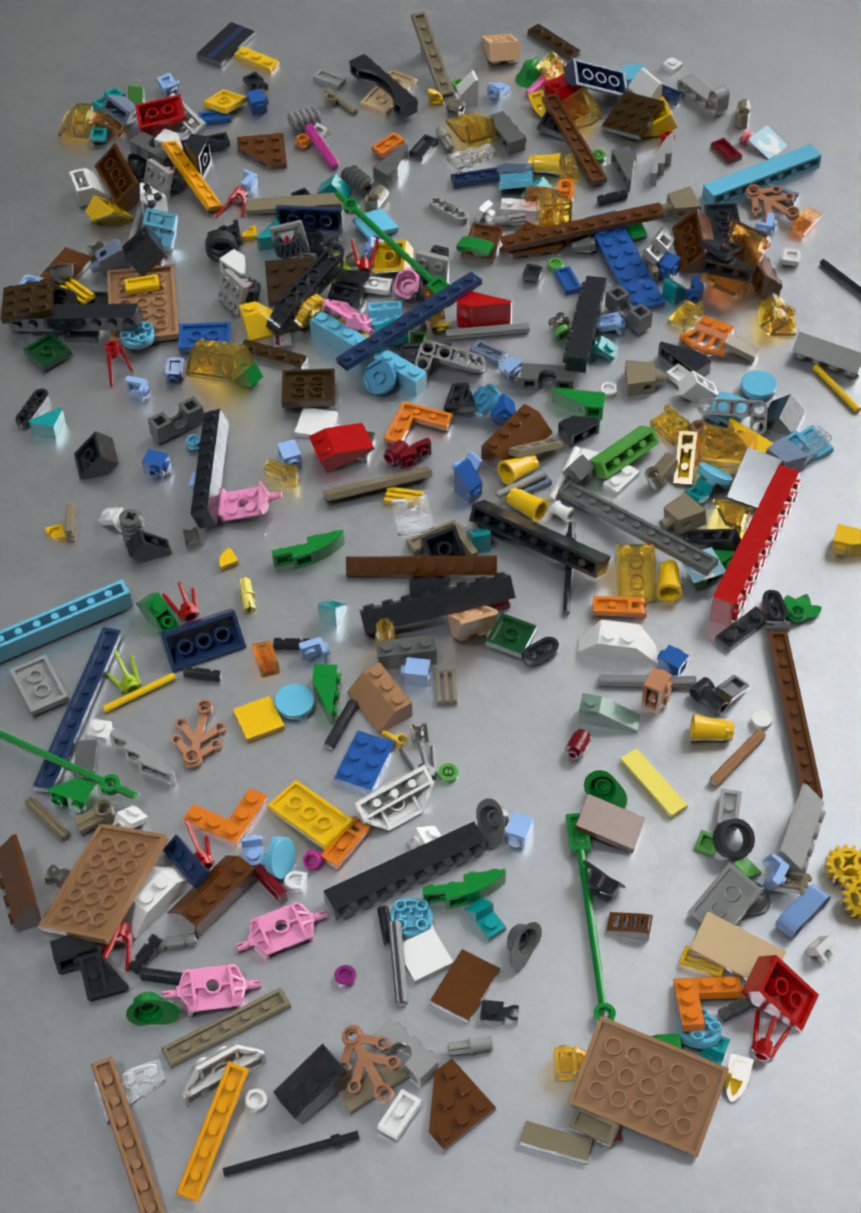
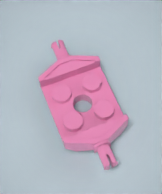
(353, 319)
(256, 501)
(268, 940)
(196, 997)

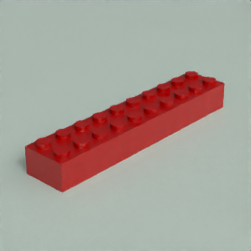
(754, 546)

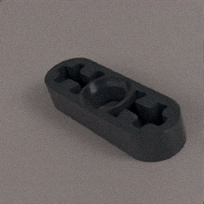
(33, 401)

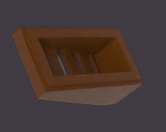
(637, 932)

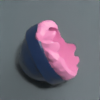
(408, 283)

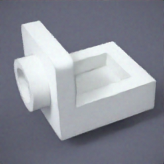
(110, 516)
(130, 818)
(423, 835)

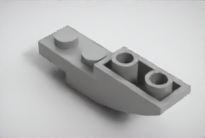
(658, 245)

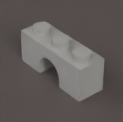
(422, 1062)

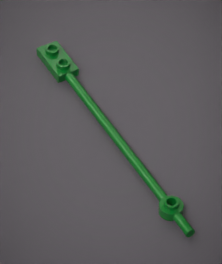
(352, 206)
(104, 782)
(581, 844)

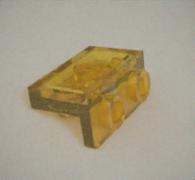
(551, 66)
(686, 315)
(669, 424)

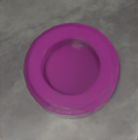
(345, 976)

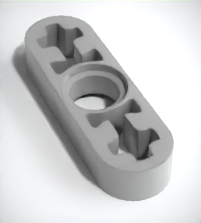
(439, 205)

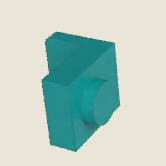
(604, 348)
(701, 491)

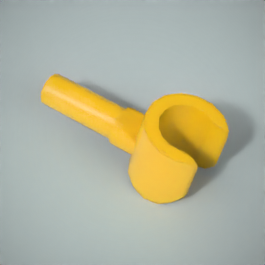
(401, 736)

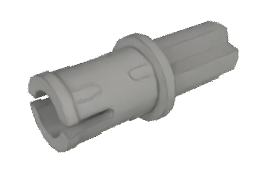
(445, 138)
(509, 219)
(470, 1046)

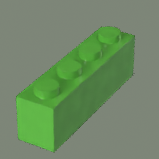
(624, 451)

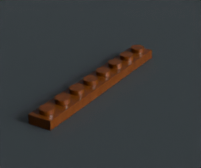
(574, 139)
(421, 565)

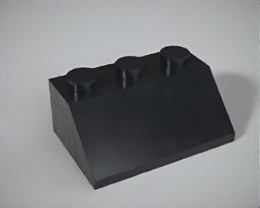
(312, 1084)

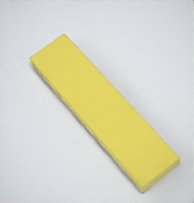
(653, 783)

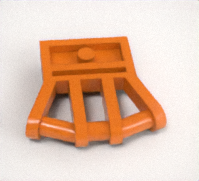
(711, 329)

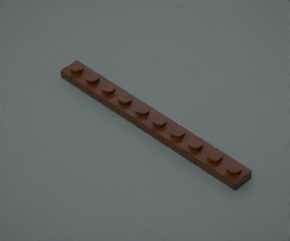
(582, 227)
(793, 711)

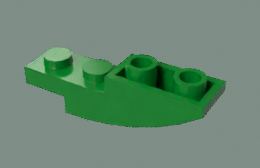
(316, 549)
(474, 886)

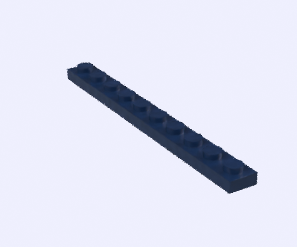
(408, 321)
(78, 707)

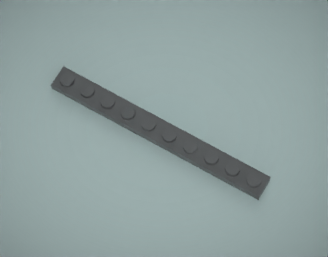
(638, 527)

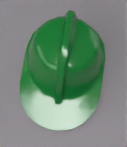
(528, 73)
(606, 787)
(151, 1009)

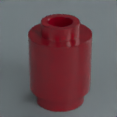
(392, 453)
(578, 744)

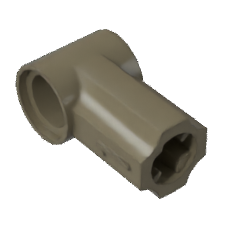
(742, 113)
(376, 198)
(656, 474)
(95, 816)

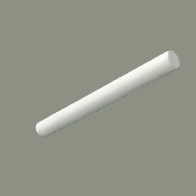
(554, 494)

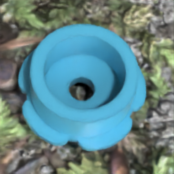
(193, 442)

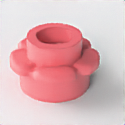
(745, 136)

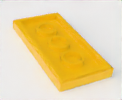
(310, 815)

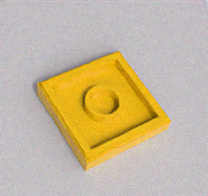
(224, 101)
(258, 719)

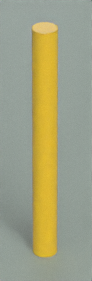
(836, 388)
(138, 693)

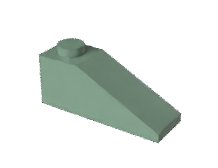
(605, 713)

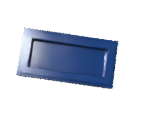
(214, 117)
(567, 280)

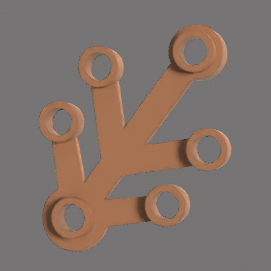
(754, 193)
(199, 736)
(365, 1061)

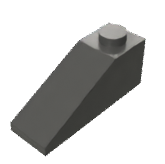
(623, 163)
(390, 168)

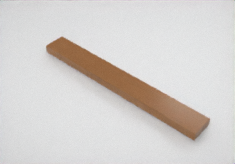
(127, 1136)

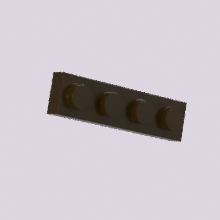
(553, 42)
(276, 355)

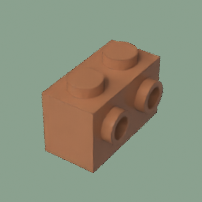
(656, 691)

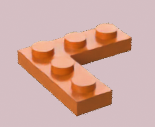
(418, 414)
(230, 829)
(690, 992)

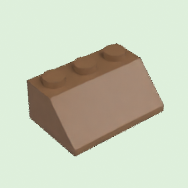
(380, 698)

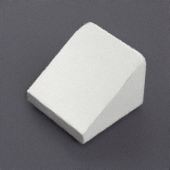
(322, 131)

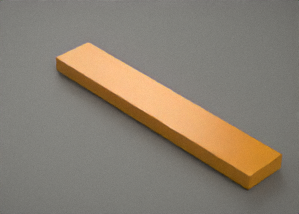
(191, 175)
(212, 1132)

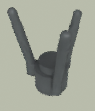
(431, 768)

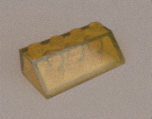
(218, 360)

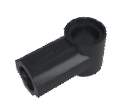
(703, 692)

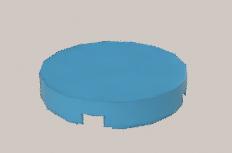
(379, 377)
(485, 399)

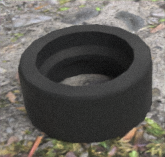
(219, 236)
(747, 835)

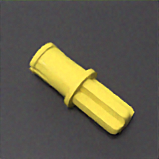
(247, 595)

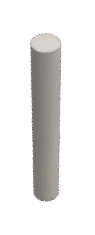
(526, 481)

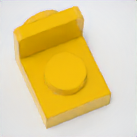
(435, 322)

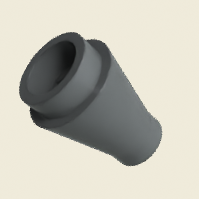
(585, 245)

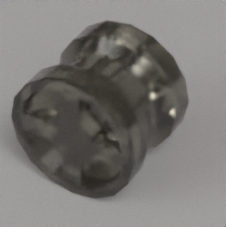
(92, 248)
(559, 319)
(191, 537)
(419, 733)
(56, 876)

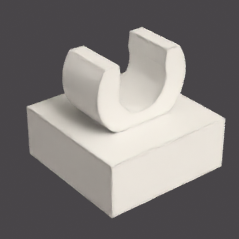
(485, 212)
(819, 946)

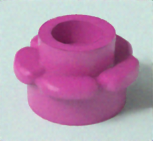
(309, 863)

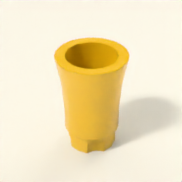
(546, 163)
(516, 468)
(528, 504)
(669, 582)
(710, 729)

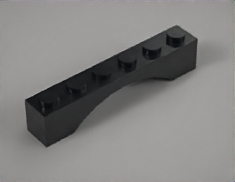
(368, 71)

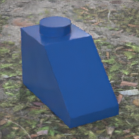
(467, 481)

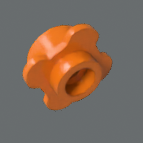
(303, 141)

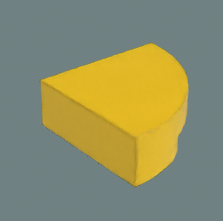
(435, 98)
(250, 234)
(56, 533)
(227, 559)

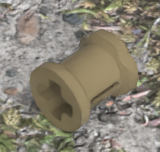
(453, 105)

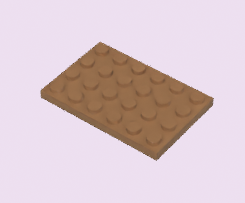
(157, 306)
(103, 883)
(648, 1086)

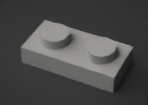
(729, 806)

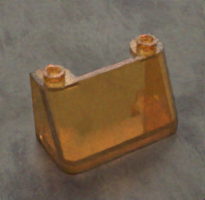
(755, 246)

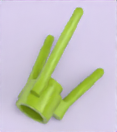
(128, 682)

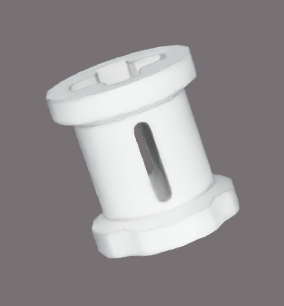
(562, 511)

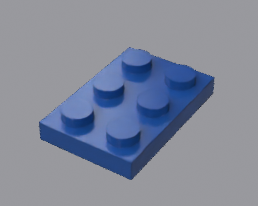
(192, 332)
(364, 762)

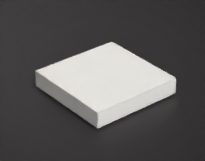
(314, 420)
(425, 956)

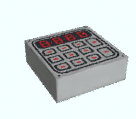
(283, 341)

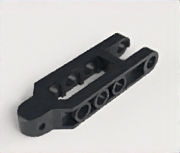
(324, 274)

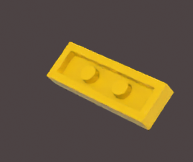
(256, 59)

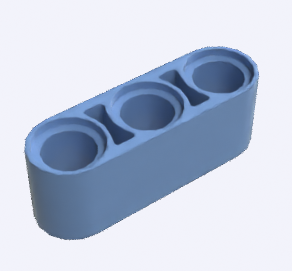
(802, 911)

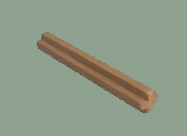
(737, 757)

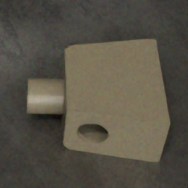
(681, 203)
(641, 377)
(683, 514)

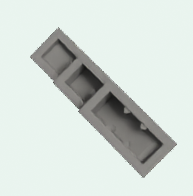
(662, 158)
(147, 759)

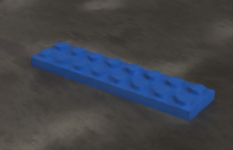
(628, 267)

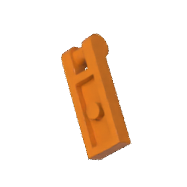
(619, 606)
(346, 844)

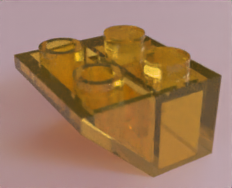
(77, 122)
(552, 209)
(777, 316)

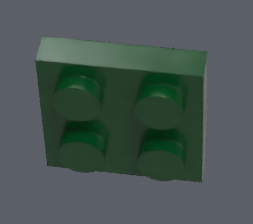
(47, 351)
(511, 635)

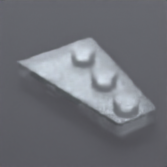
(468, 157)
(138, 1083)

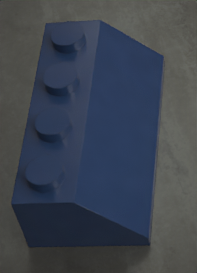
(595, 77)
(329, 218)
(202, 639)

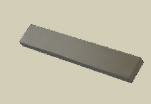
(432, 54)
(268, 205)
(377, 483)
(225, 1028)

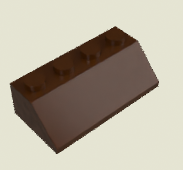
(118, 178)
(688, 236)
(765, 279)
(521, 428)
(18, 886)
(218, 892)

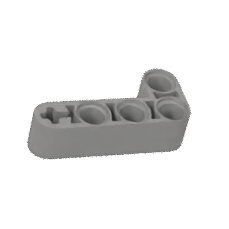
(711, 100)
(451, 360)
(731, 411)

